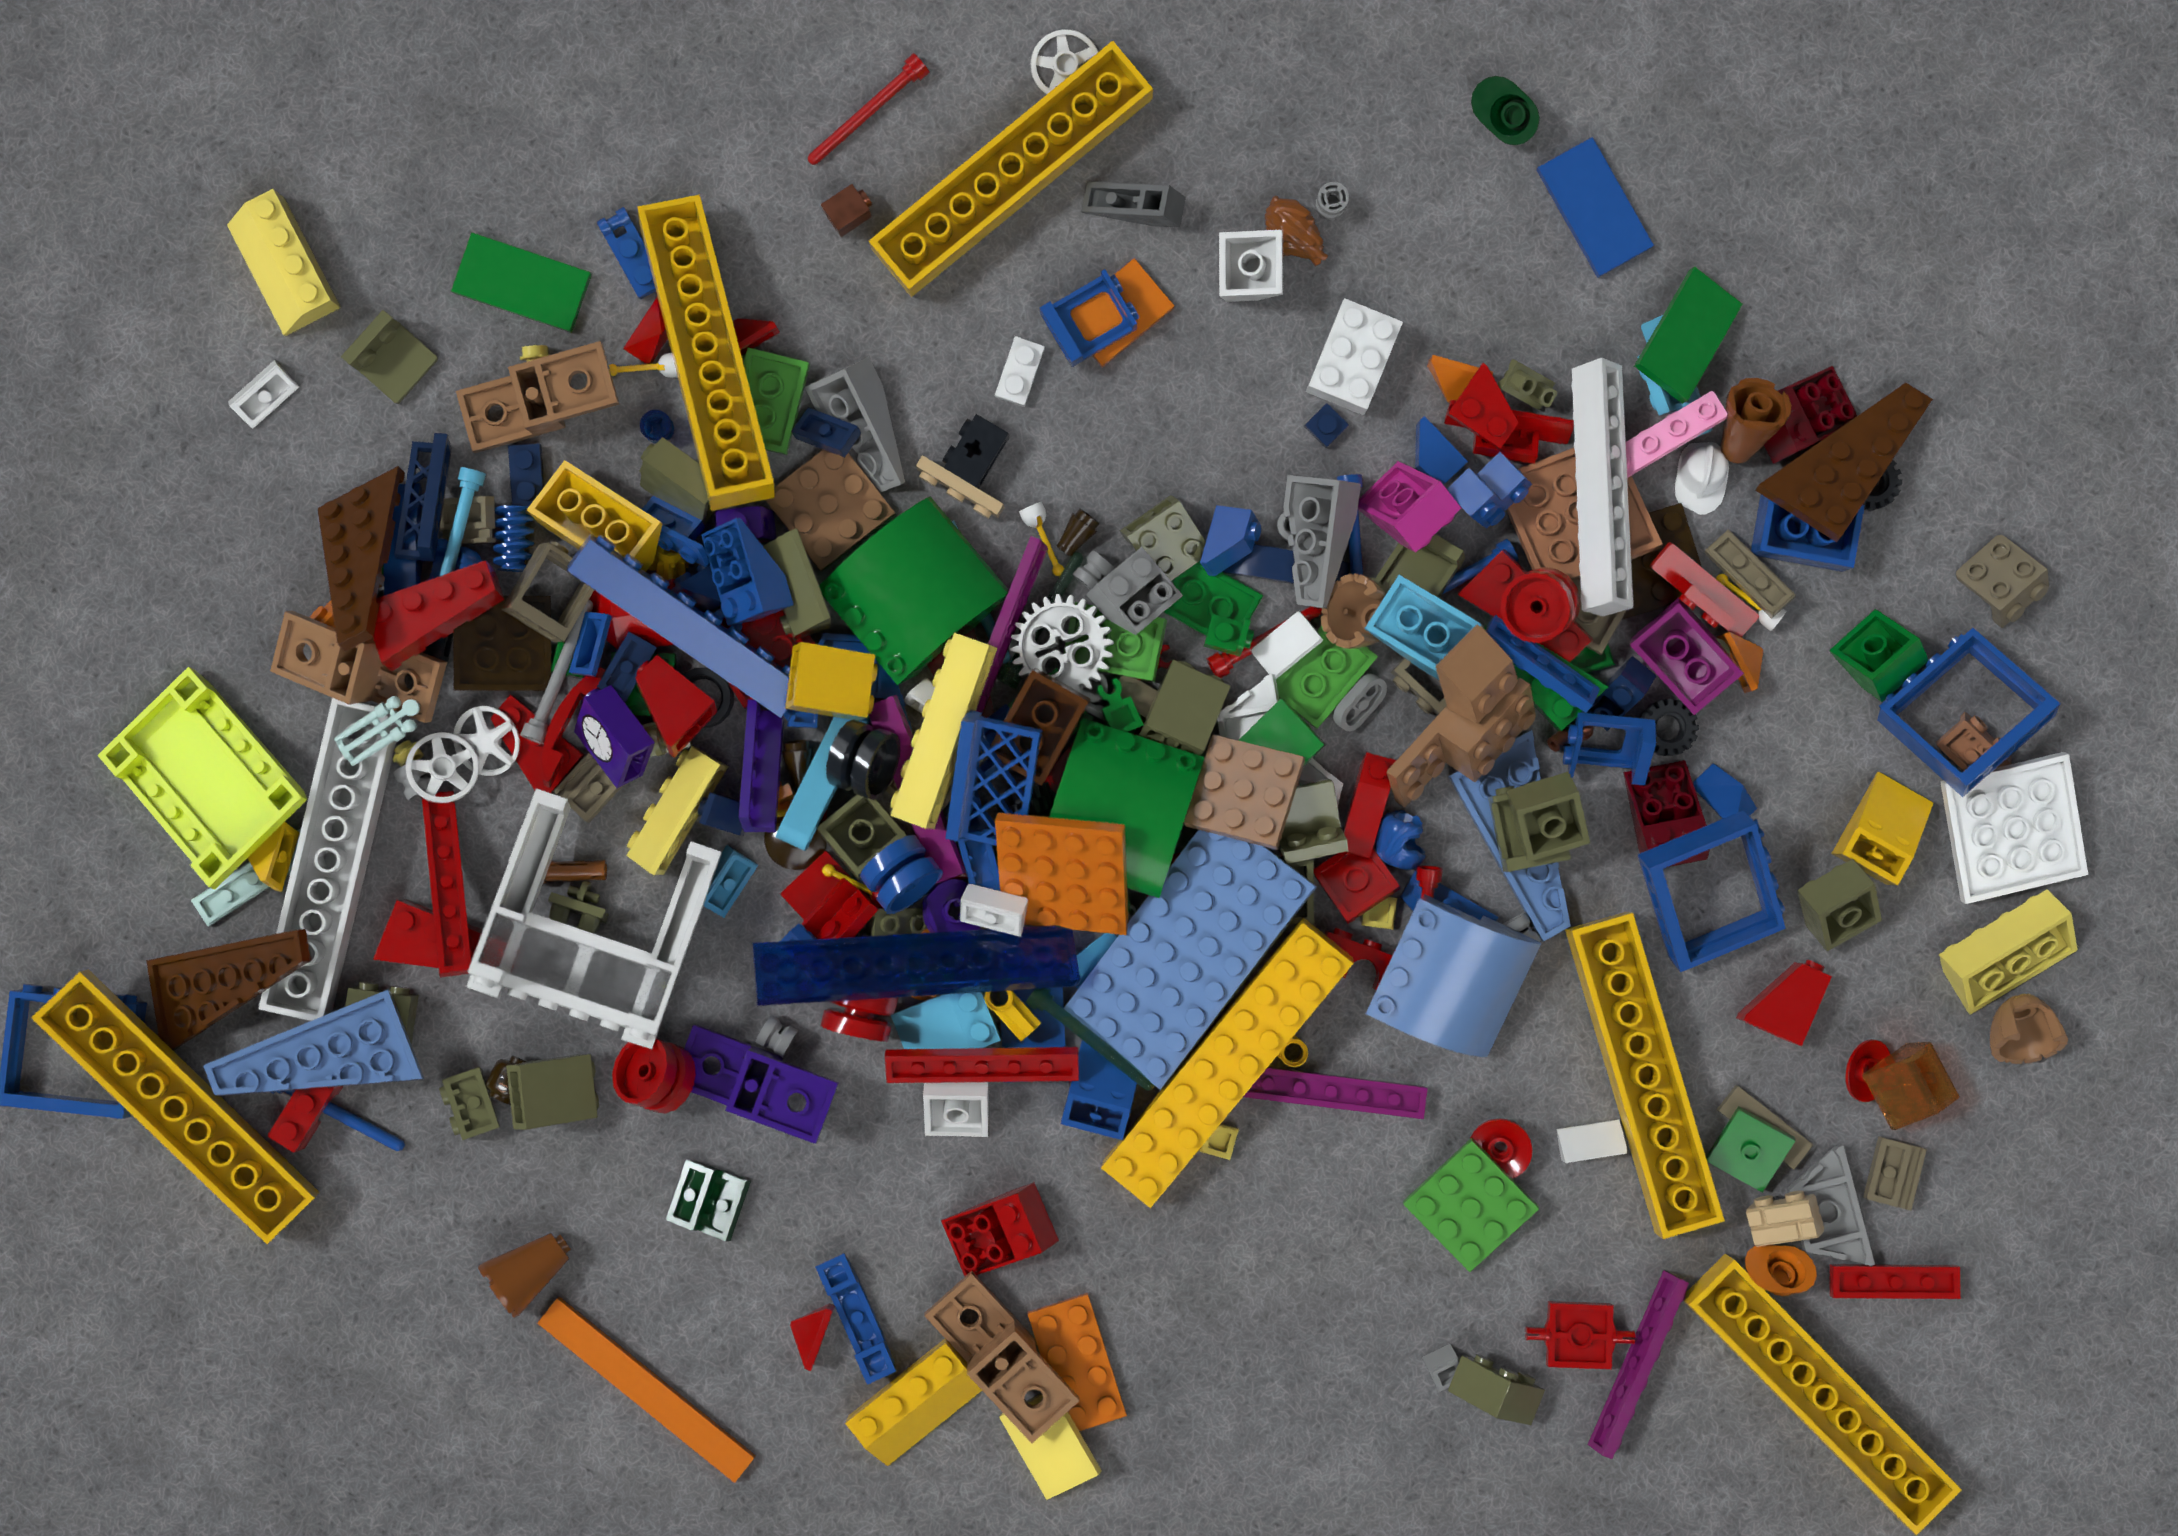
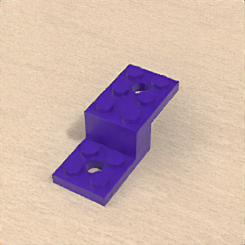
(759, 1084)

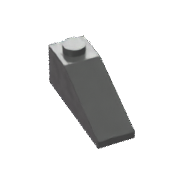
(1135, 203)

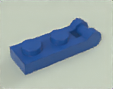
(629, 252)

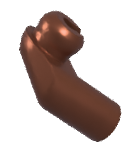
(1560, 738)

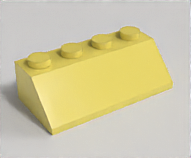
(282, 262)
(676, 811)
(2009, 951)

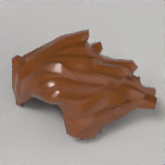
(1300, 233)

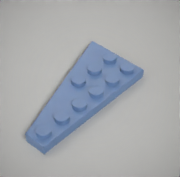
(1535, 887)
(339, 1049)

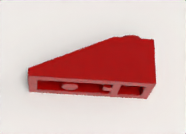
(1367, 804)

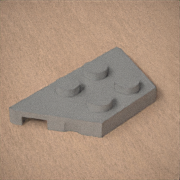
(1839, 1208)

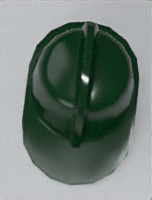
(1505, 110)

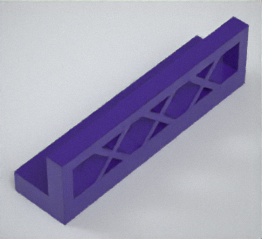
(761, 769)

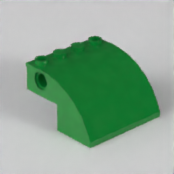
(913, 589)
(1134, 784)

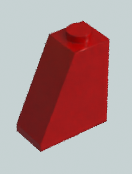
(674, 703)
(1789, 1002)

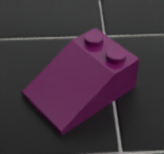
(1686, 656)

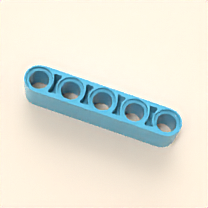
(812, 795)

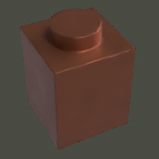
(847, 209)

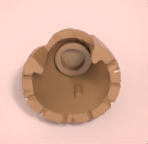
(1350, 610)
(2025, 1031)

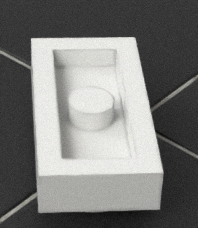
(1019, 371)

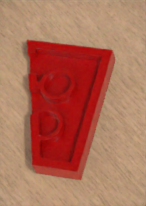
(531, 752)

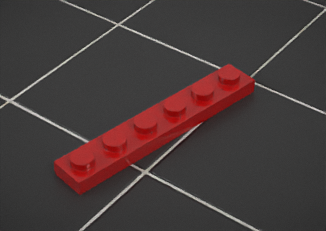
(447, 887)
(982, 1065)

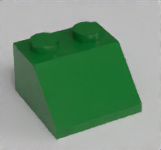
(1880, 654)

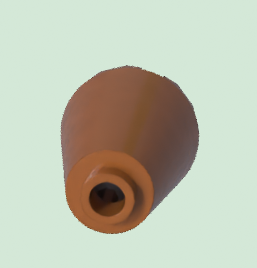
(1753, 417)
(525, 1271)

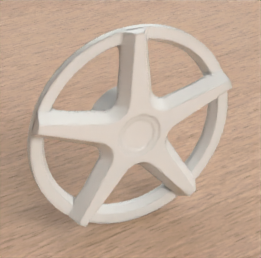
(1064, 62)
(488, 739)
(442, 767)

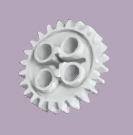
(1053, 618)

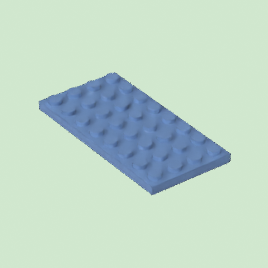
(1189, 951)

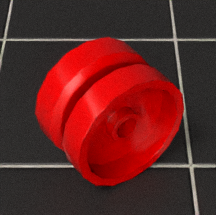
(1559, 602)
(859, 1018)
(654, 1077)

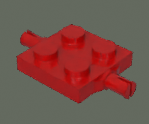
(1579, 1335)

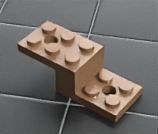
(537, 397)
(353, 674)
(1461, 744)
(1002, 1357)

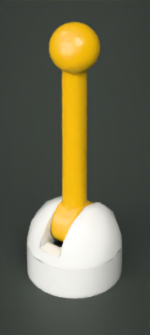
(665, 366)
(1034, 517)
(1764, 619)

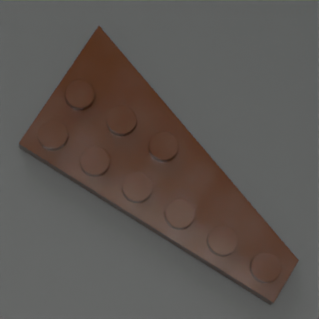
(1840, 472)
(356, 544)
(210, 983)

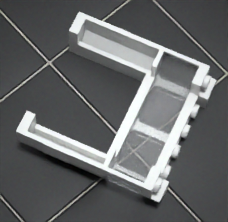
(573, 965)

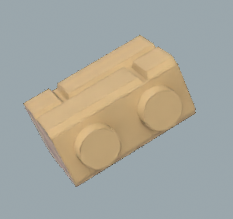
(1784, 1219)

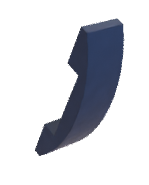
(1272, 564)

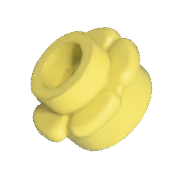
(534, 352)
(402, 752)

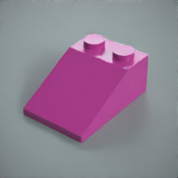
(1408, 506)

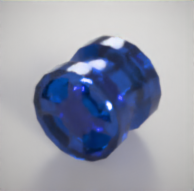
(660, 429)

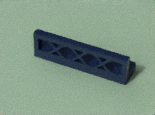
(431, 500)

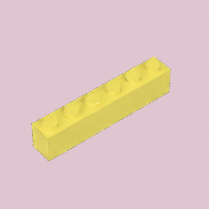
(936, 743)

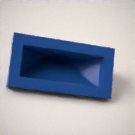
(590, 644)
(1723, 792)

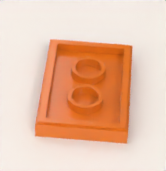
(1101, 314)

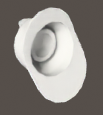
(1701, 477)

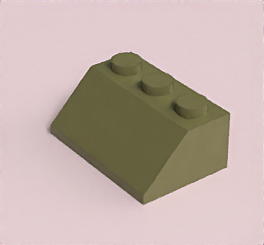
(809, 610)

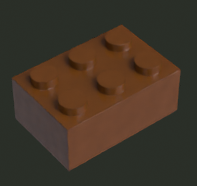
(1046, 706)

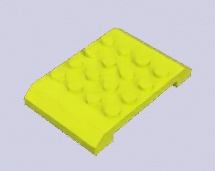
(203, 776)

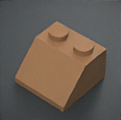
(1476, 675)

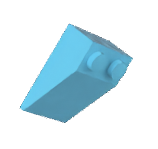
(1418, 625)
(947, 1023)

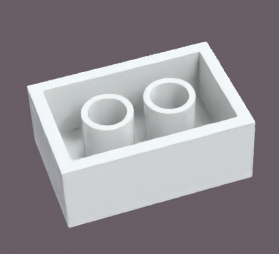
(1354, 356)

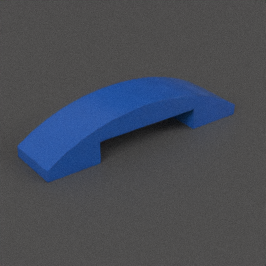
(857, 1318)

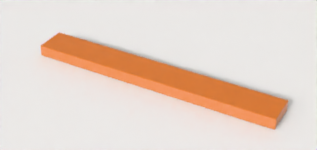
(646, 1389)

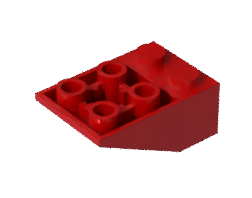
(1000, 1230)

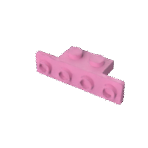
(1673, 432)

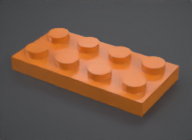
(1075, 1349)

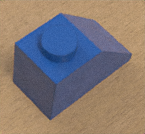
(1435, 454)
(1229, 538)

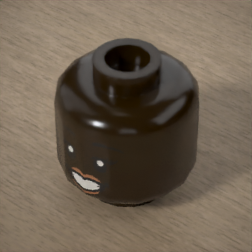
(498, 1079)

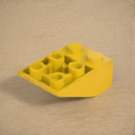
(1885, 830)

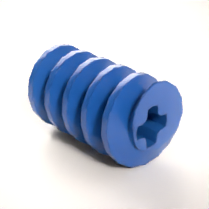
(513, 538)

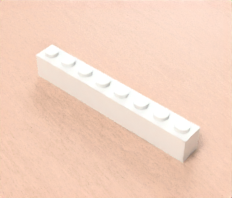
(1602, 488)

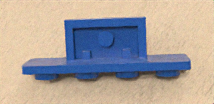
(678, 531)

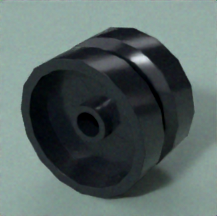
(863, 759)

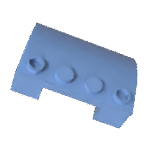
(1453, 978)

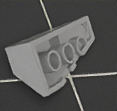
(859, 398)
(1320, 526)

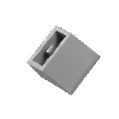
(1134, 593)

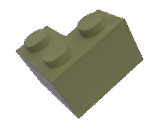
(1496, 1391)

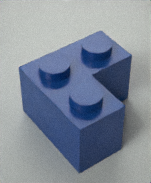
(1490, 490)

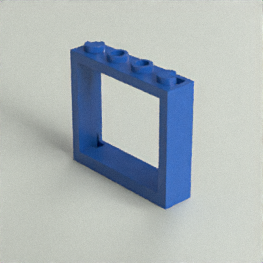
(2025, 687)
(1729, 937)
(13, 1058)

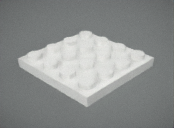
(2016, 829)

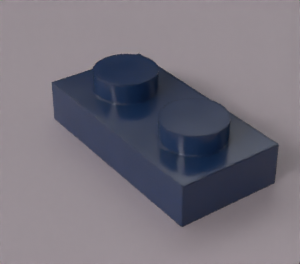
(826, 432)
(525, 473)
(625, 664)

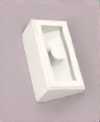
(263, 394)
(1286, 644)
(993, 909)
(1591, 1141)

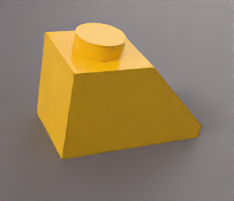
(274, 856)

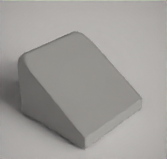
(1442, 1366)

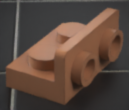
(1968, 741)

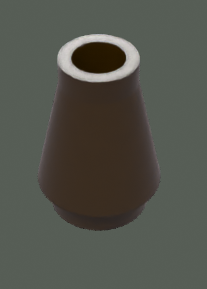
(1077, 532)
(797, 759)

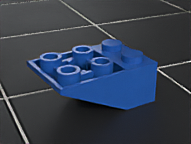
(744, 574)
(1100, 1097)

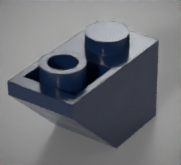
(699, 587)
(1624, 689)
(721, 813)

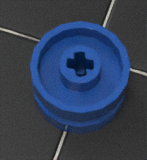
(901, 874)

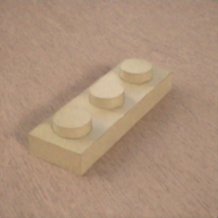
(959, 488)

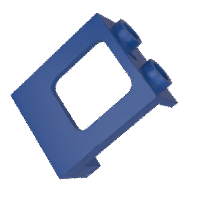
(1066, 332)
(1635, 752)

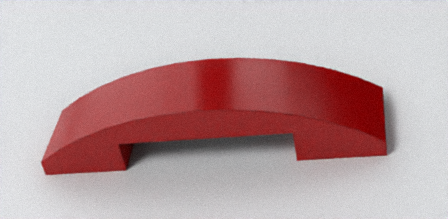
(552, 759)

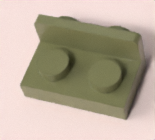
(469, 1103)

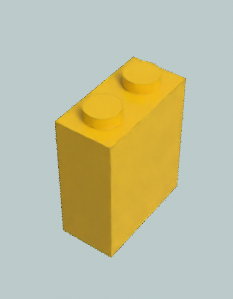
(831, 681)

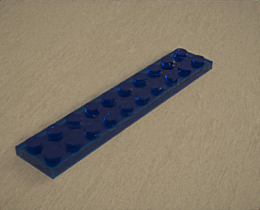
(913, 965)

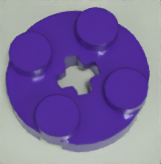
(937, 904)

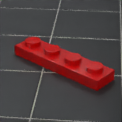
(1895, 1281)

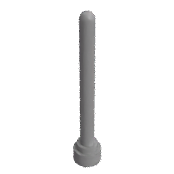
(537, 727)

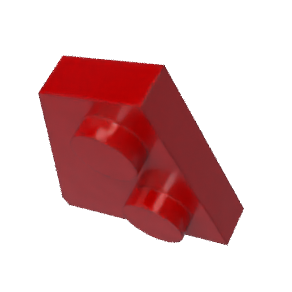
(1484, 409)

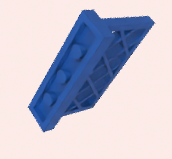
(968, 769)

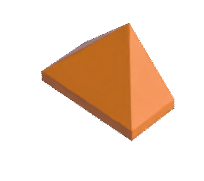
(1451, 375)
(1747, 657)

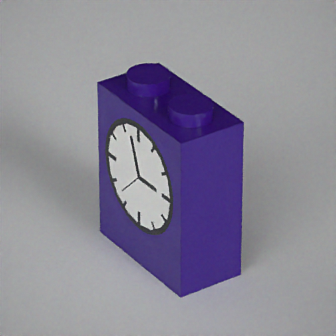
(613, 736)

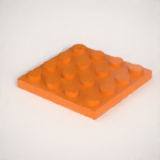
(1065, 870)

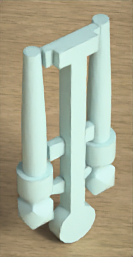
(409, 707)

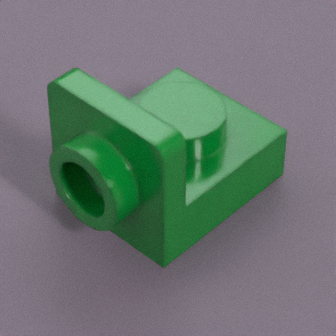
(1228, 635)

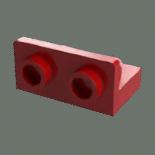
(840, 912)

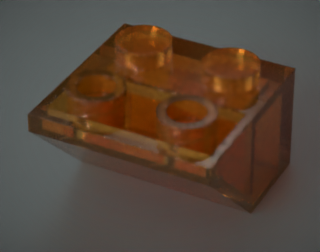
(1911, 1085)

